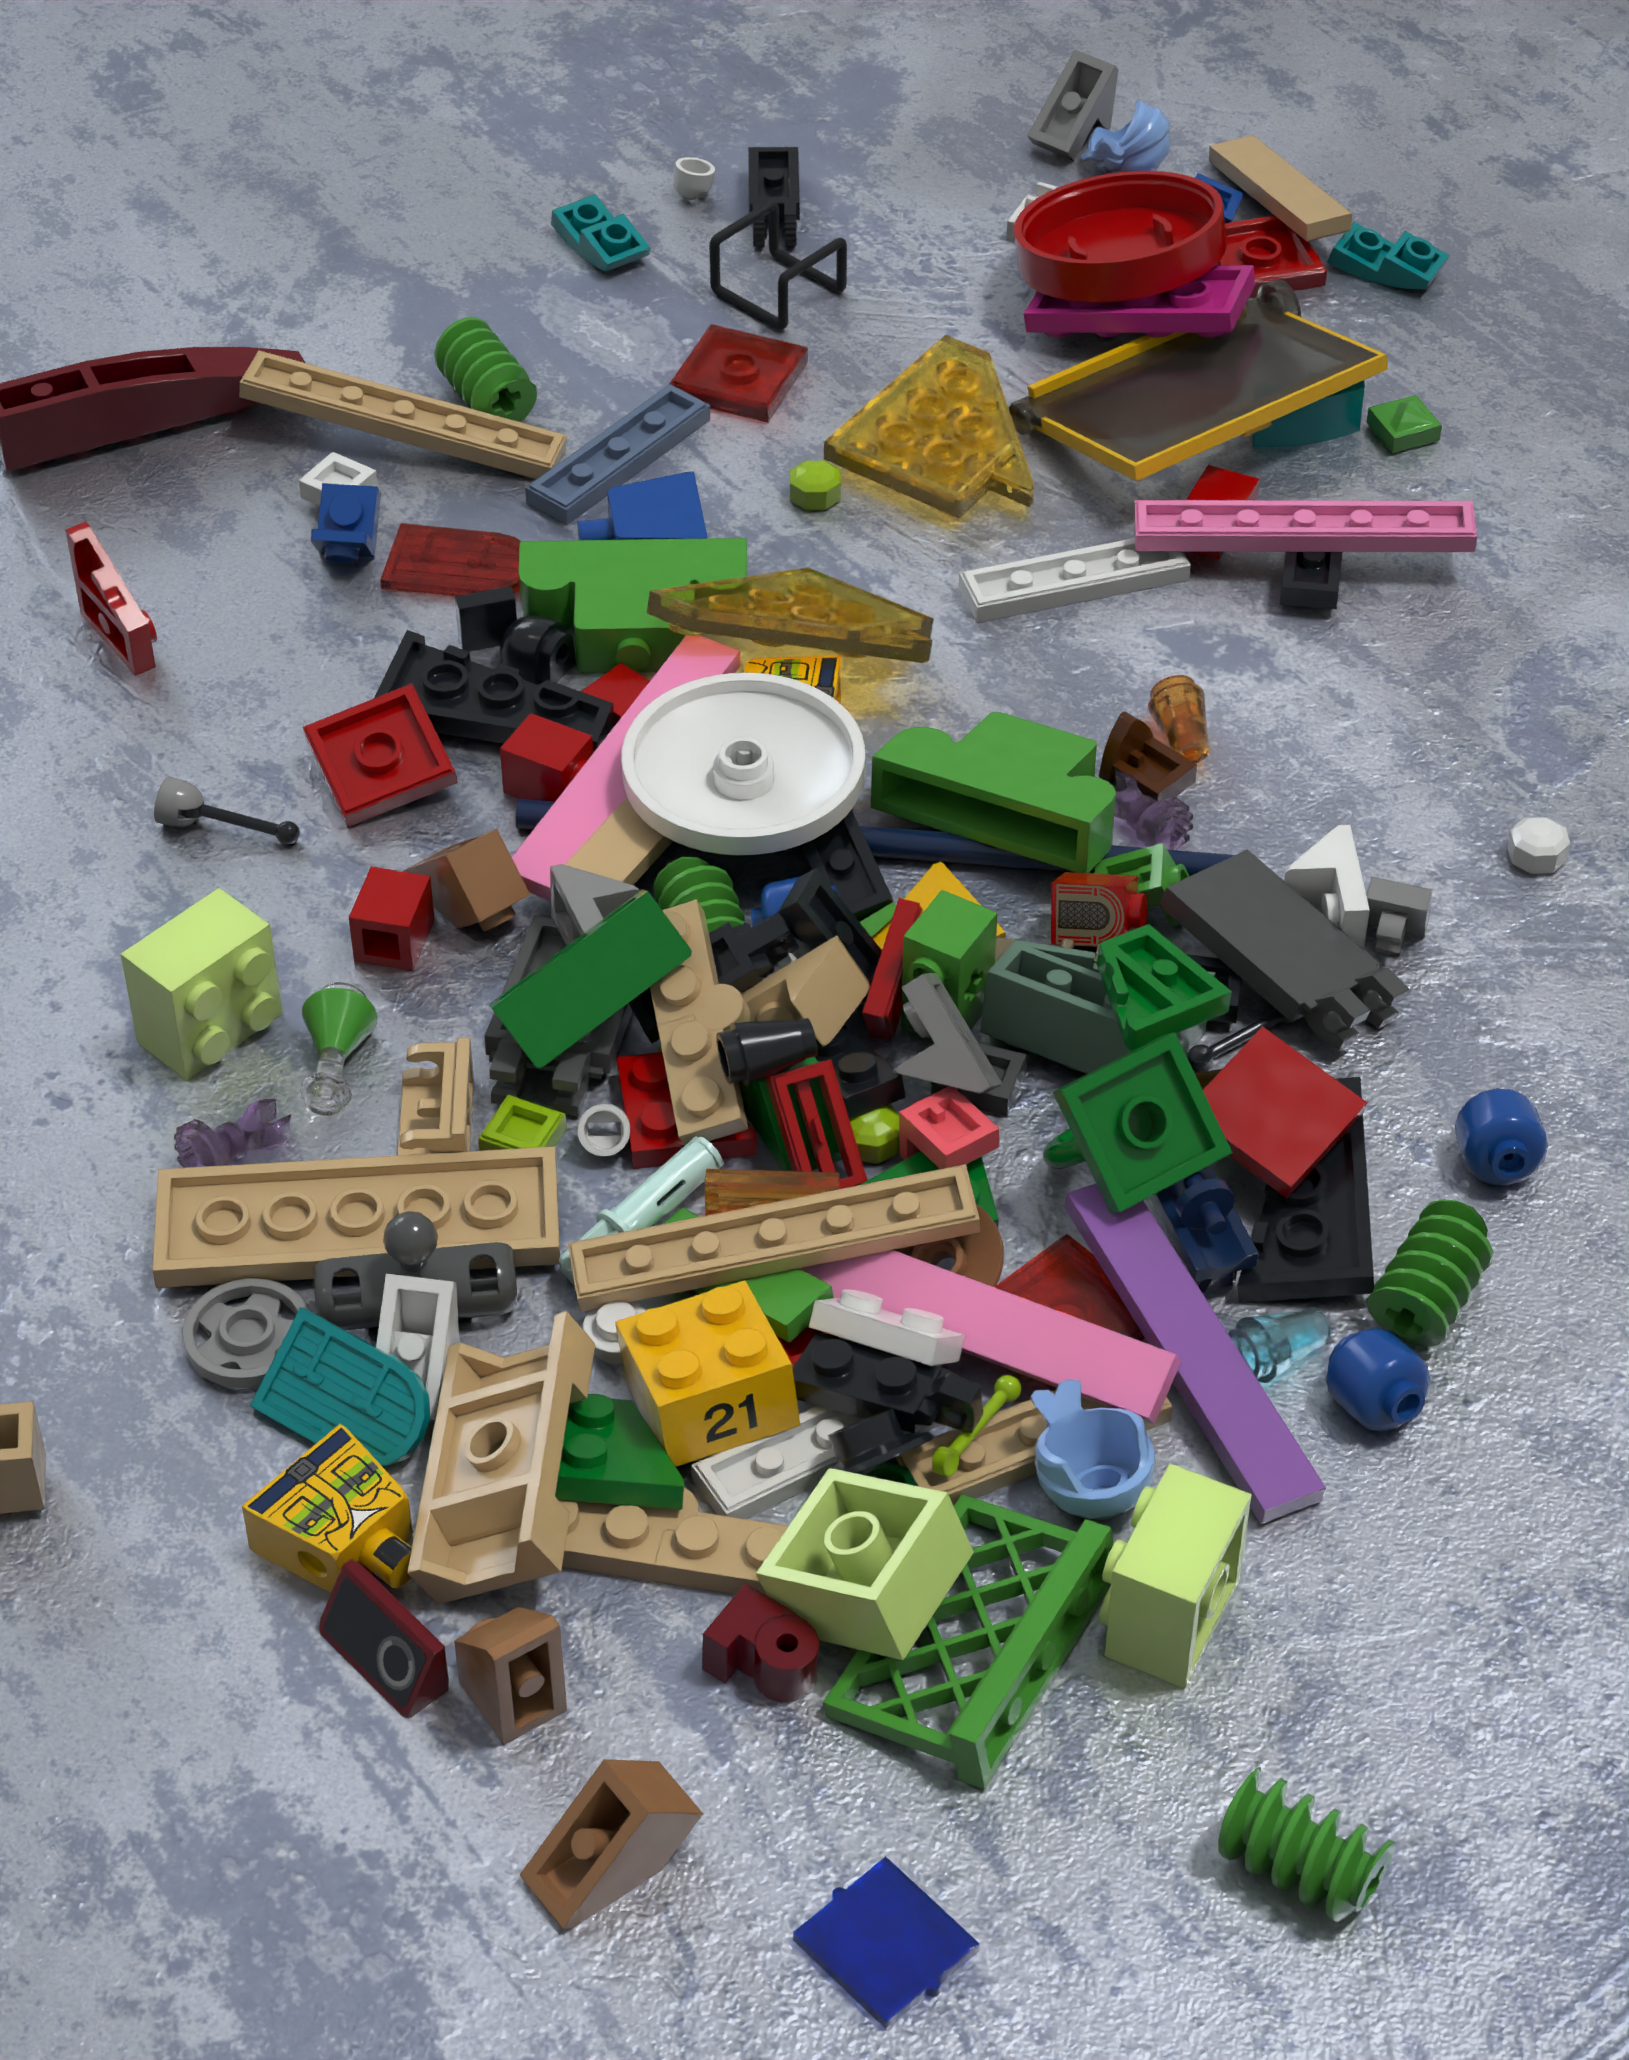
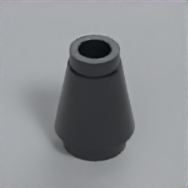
(764, 1048)

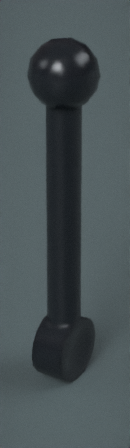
(1202, 1057)

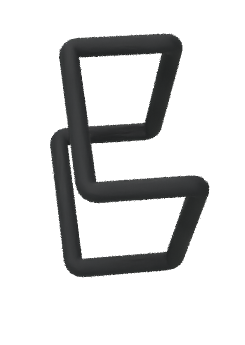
(796, 266)

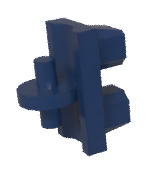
(1206, 1229)

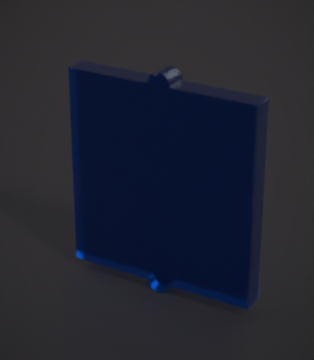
(886, 1942)

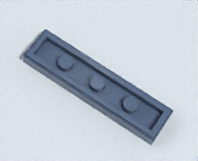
(617, 454)

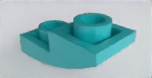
(597, 235)
(1406, 264)
(1317, 422)

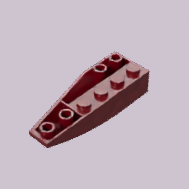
(119, 399)

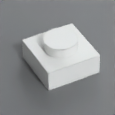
(335, 470)

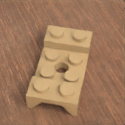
(491, 1505)

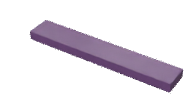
(1212, 1371)

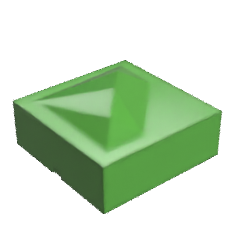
(1404, 424)

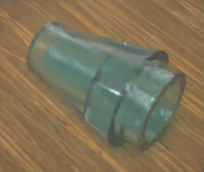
(1279, 1340)

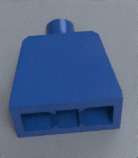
(650, 510)

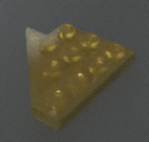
(797, 610)

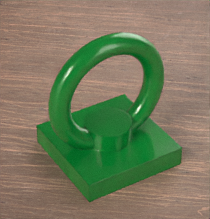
(1138, 1124)

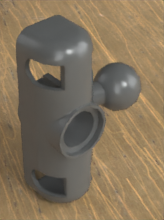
(413, 1252)

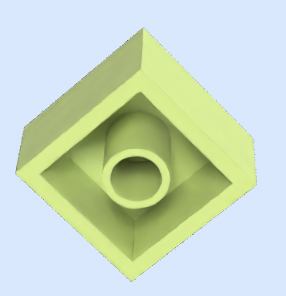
(202, 983)
(867, 1561)
(1174, 1574)

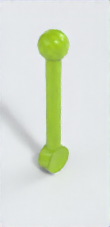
(947, 1458)

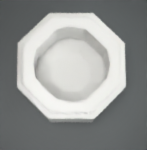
(1538, 845)

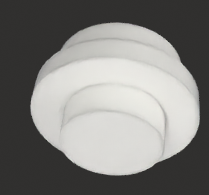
(601, 1328)

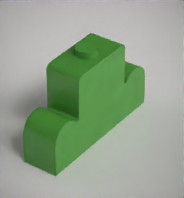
(606, 591)
(1003, 787)

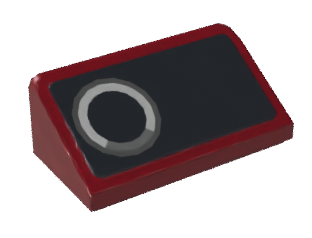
(384, 1641)

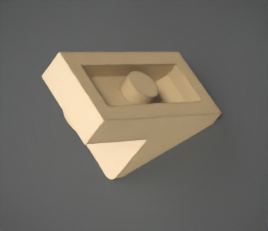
(817, 986)

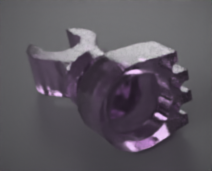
(1152, 820)
(204, 1147)

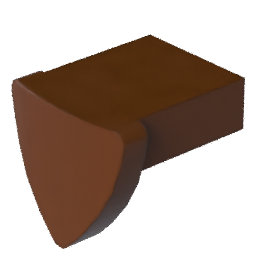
(1155, 766)

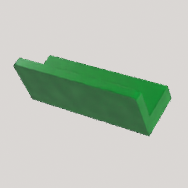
(591, 978)

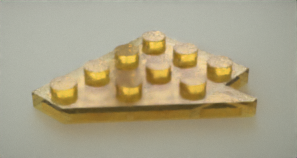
(938, 433)

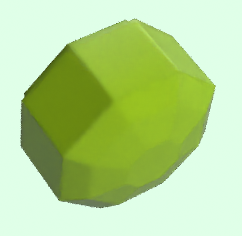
(815, 485)
(877, 1134)

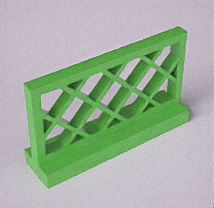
(1021, 1668)

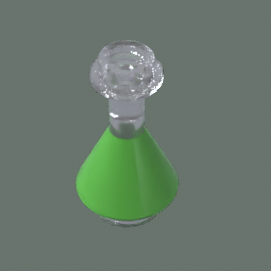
(338, 1022)

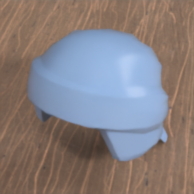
(1136, 146)
(1091, 1458)

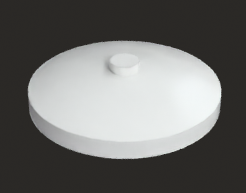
(743, 763)

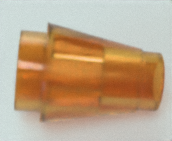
(1181, 716)

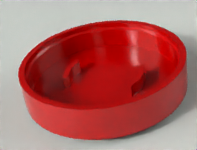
(1120, 236)

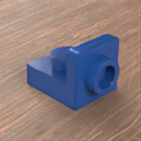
(347, 522)

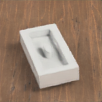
(910, 1335)

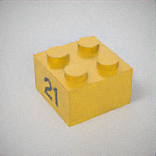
(708, 1373)

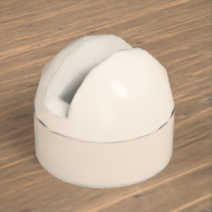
(693, 177)
(605, 1143)

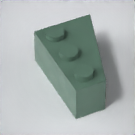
(1057, 1007)

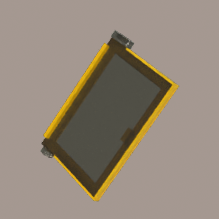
(1191, 392)

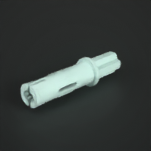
(655, 1196)

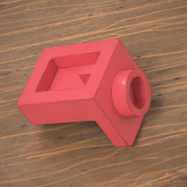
(946, 1129)

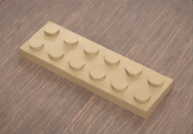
(292, 1215)

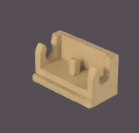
(437, 1100)

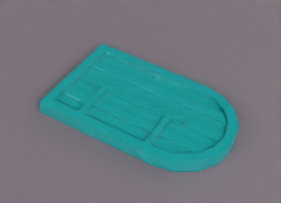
(336, 1378)

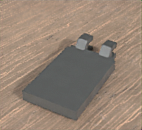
(1285, 948)
(573, 1067)

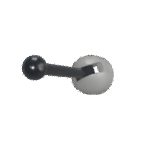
(183, 804)

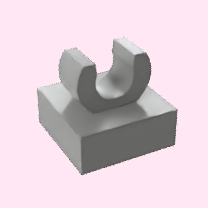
(1397, 911)

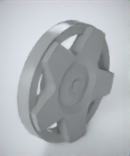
(241, 1336)

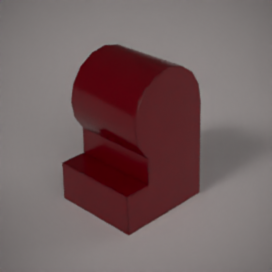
(764, 1644)

